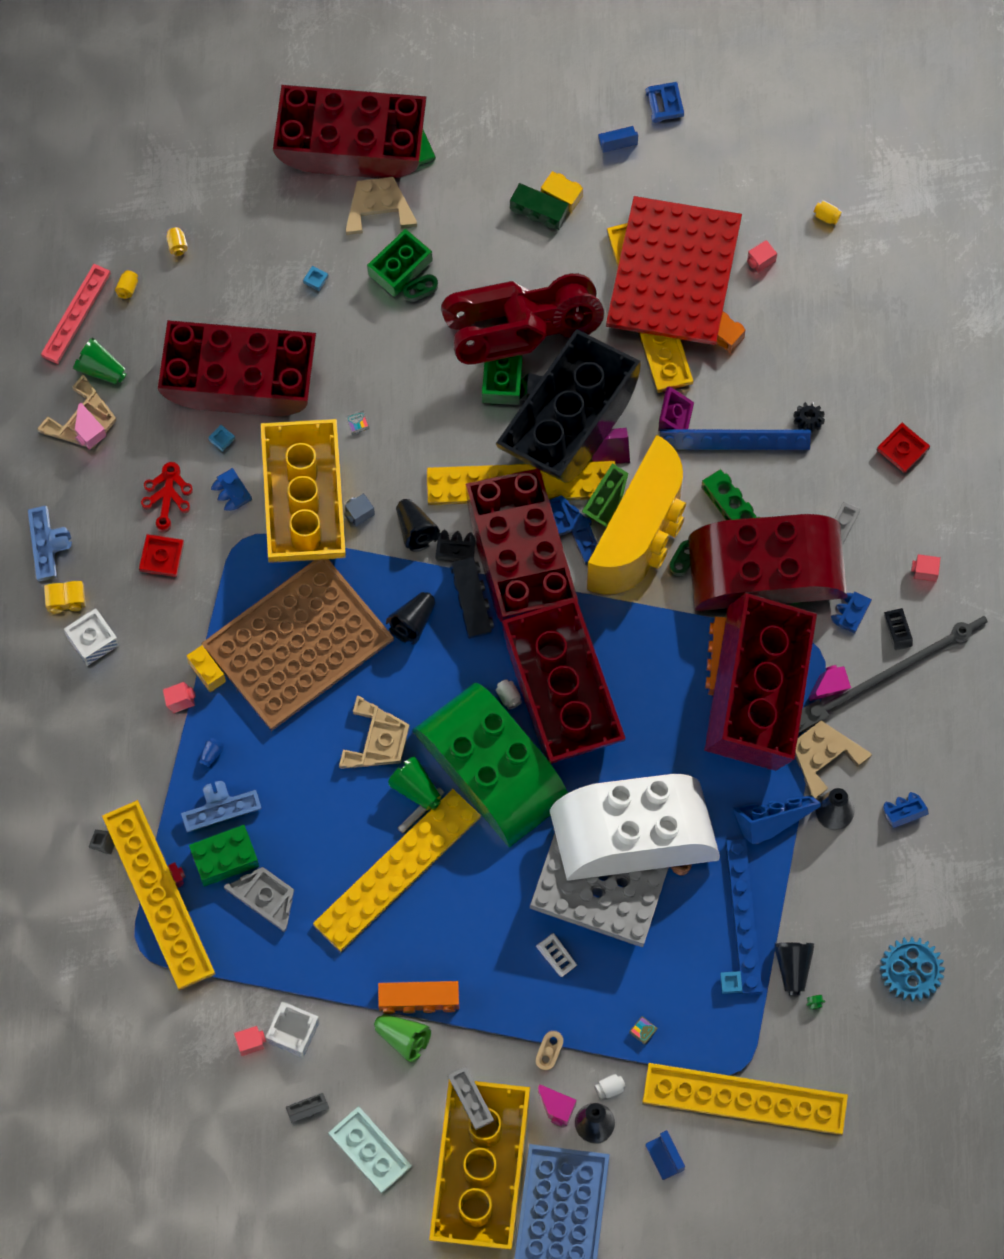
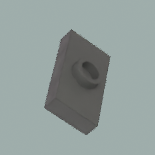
(307, 1107)

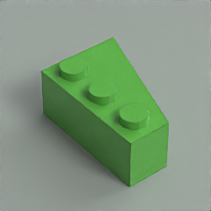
(607, 496)

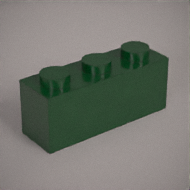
(539, 206)

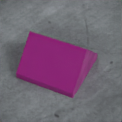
(675, 410)
(614, 447)

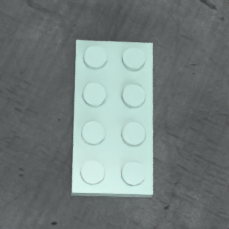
(370, 1150)

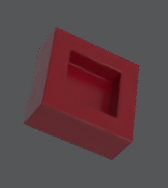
(177, 874)

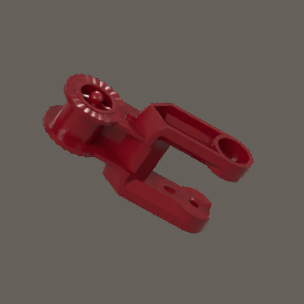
(532, 315)

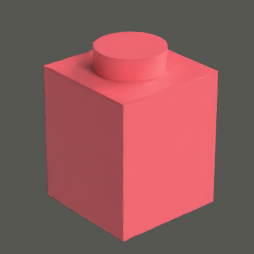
(761, 256)
(926, 567)
(179, 697)
(250, 1040)

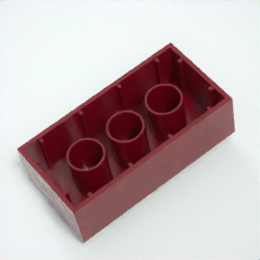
(761, 682)

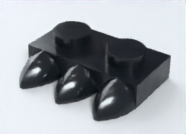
(456, 548)

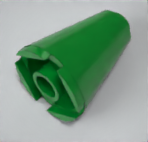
(99, 363)
(415, 784)

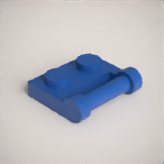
(671, 101)

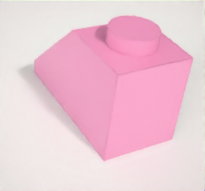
(87, 428)

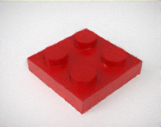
(903, 448)
(161, 555)

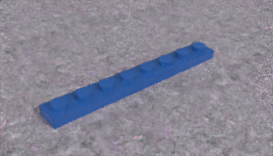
(737, 439)
(744, 916)

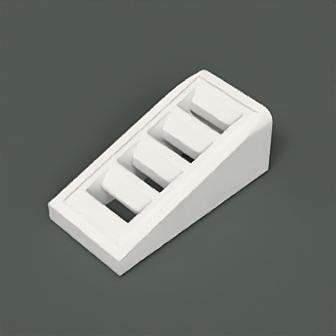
(551, 959)

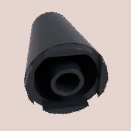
(416, 526)
(411, 618)
(835, 809)
(794, 965)
(594, 1122)

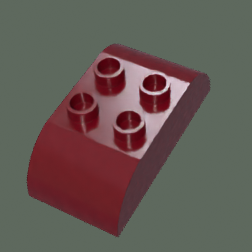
(767, 557)
(562, 681)

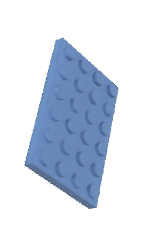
(561, 1204)

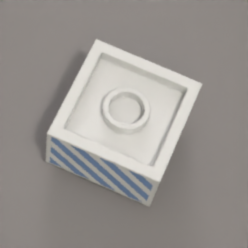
(91, 637)
(292, 1029)

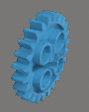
(925, 957)

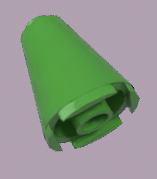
(403, 1035)

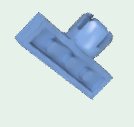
(46, 542)
(220, 807)

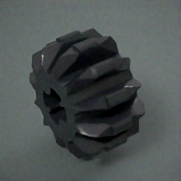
(809, 411)

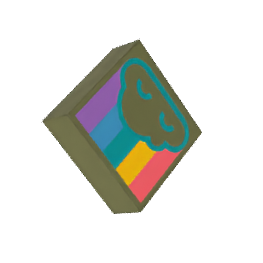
(643, 1030)

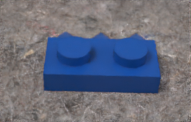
(232, 489)
(852, 612)
(905, 810)

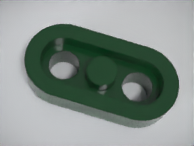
(419, 287)
(680, 558)

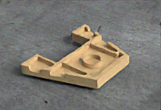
(378, 197)
(93, 404)
(384, 740)
(820, 747)

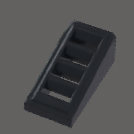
(901, 640)

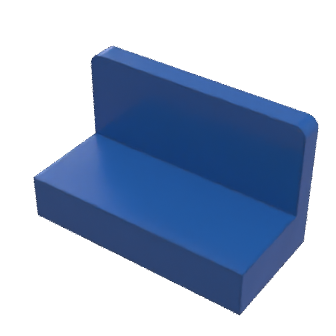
(618, 139)
(665, 1156)

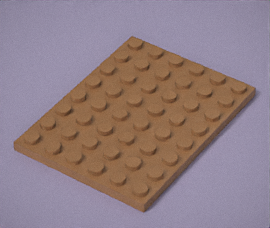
(297, 642)

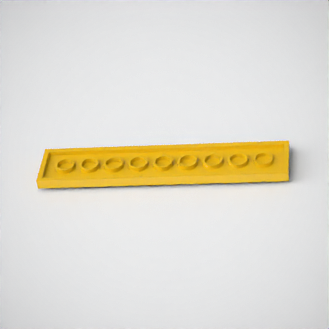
(663, 354)
(448, 484)
(396, 870)
(158, 895)
(745, 1099)

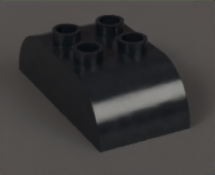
(572, 407)

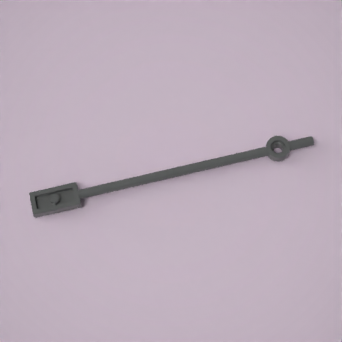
(818, 712)

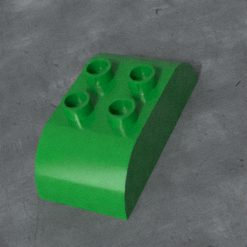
(492, 762)

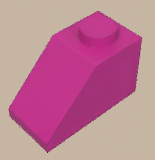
(830, 683)
(557, 1105)

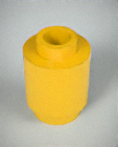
(827, 212)
(176, 241)
(126, 284)

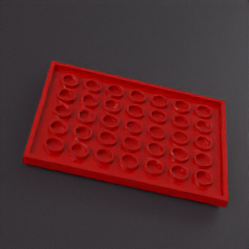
(674, 270)

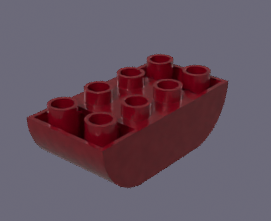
(349, 131)
(236, 368)
(518, 543)

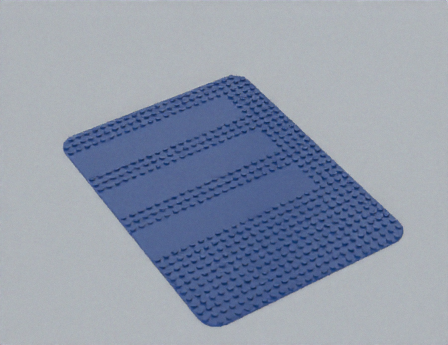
(472, 906)

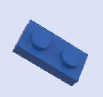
(585, 541)

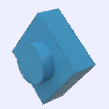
(315, 278)
(221, 438)
(731, 982)

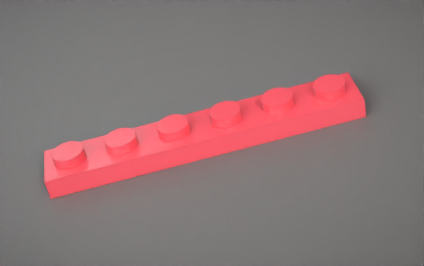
(75, 313)

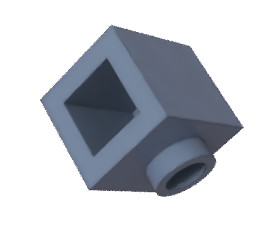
(358, 509)

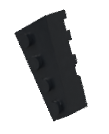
(471, 597)

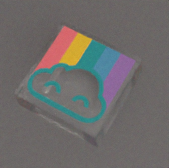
(357, 422)

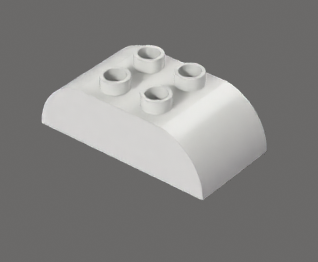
(633, 826)

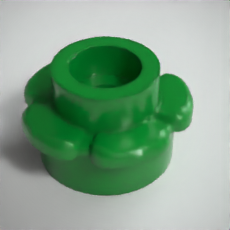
(815, 1001)

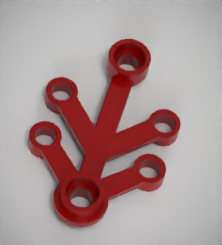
(167, 493)

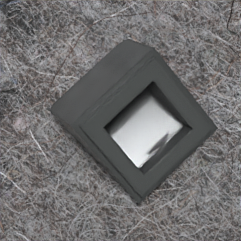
(102, 841)

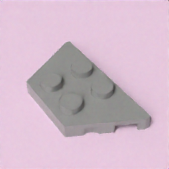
(264, 895)

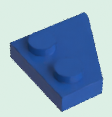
(566, 515)

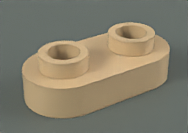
(549, 1049)

